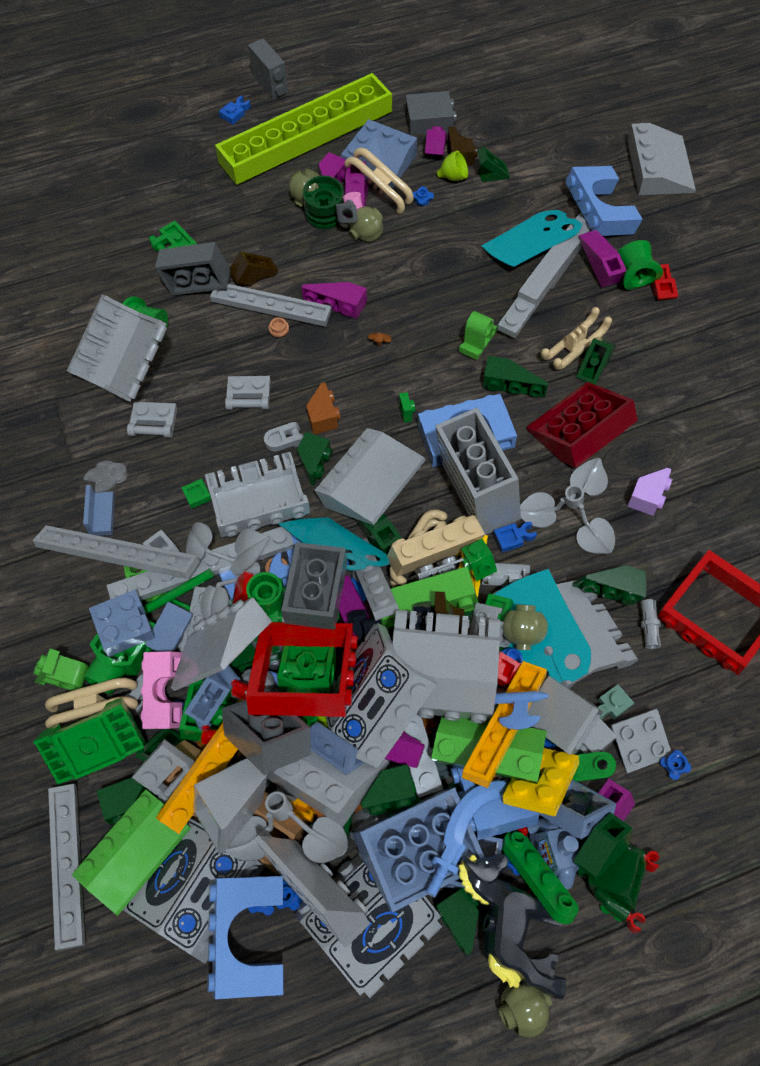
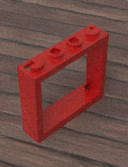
(694, 634)
(301, 703)

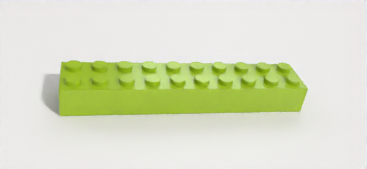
(303, 128)

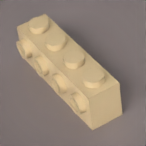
(434, 545)

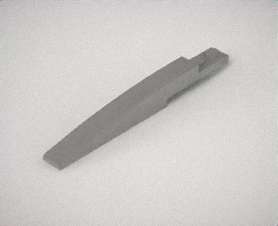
(541, 280)

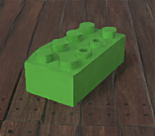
(456, 585)

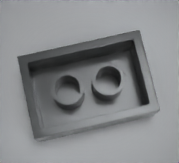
(193, 268)
(314, 586)
(266, 739)

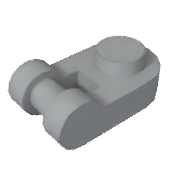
(276, 440)

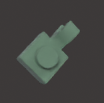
(614, 702)

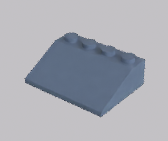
(403, 845)

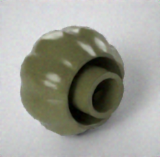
(298, 182)
(368, 226)
(524, 626)
(524, 1010)

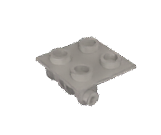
(445, 566)
(641, 740)

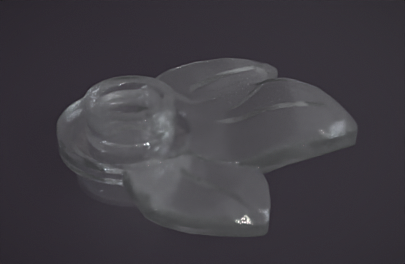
(106, 475)

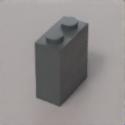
(268, 68)
(429, 110)

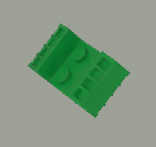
(90, 742)

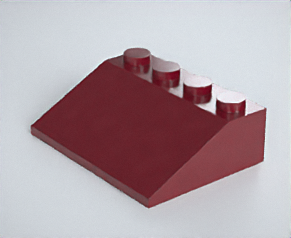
(583, 423)

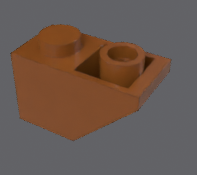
(321, 412)

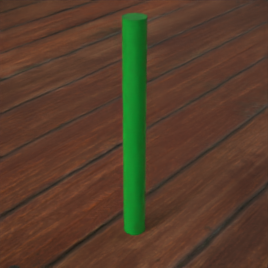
(178, 591)

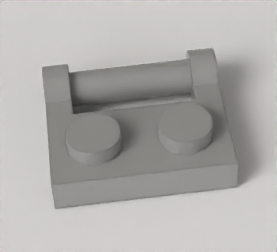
(248, 388)
(152, 414)
(159, 767)

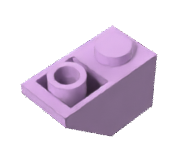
(649, 490)

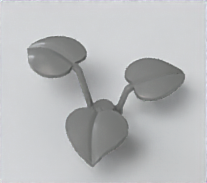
(588, 478)
(248, 549)
(322, 844)

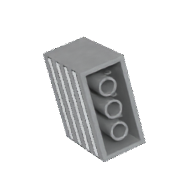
(479, 470)

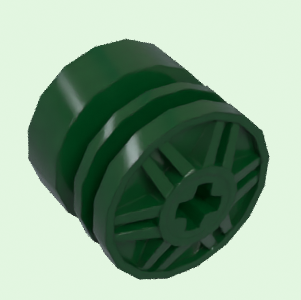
(321, 202)

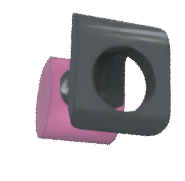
(351, 203)

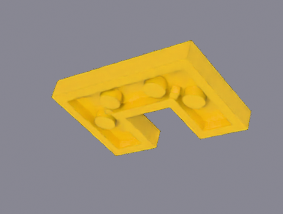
(547, 795)

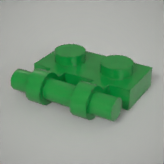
(173, 235)

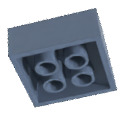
(387, 144)

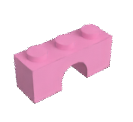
(157, 709)

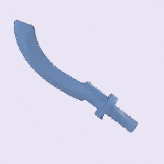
(457, 828)

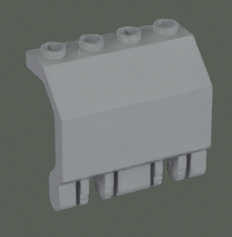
(257, 498)
(598, 631)
(459, 663)

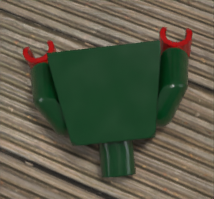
(621, 883)

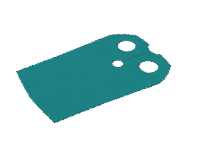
(530, 238)
(329, 533)
(562, 631)

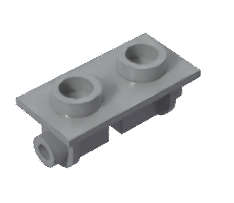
(507, 574)

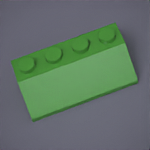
(458, 739)
(128, 854)

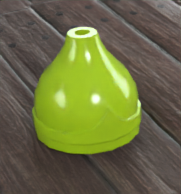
(453, 167)

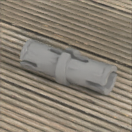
(650, 624)

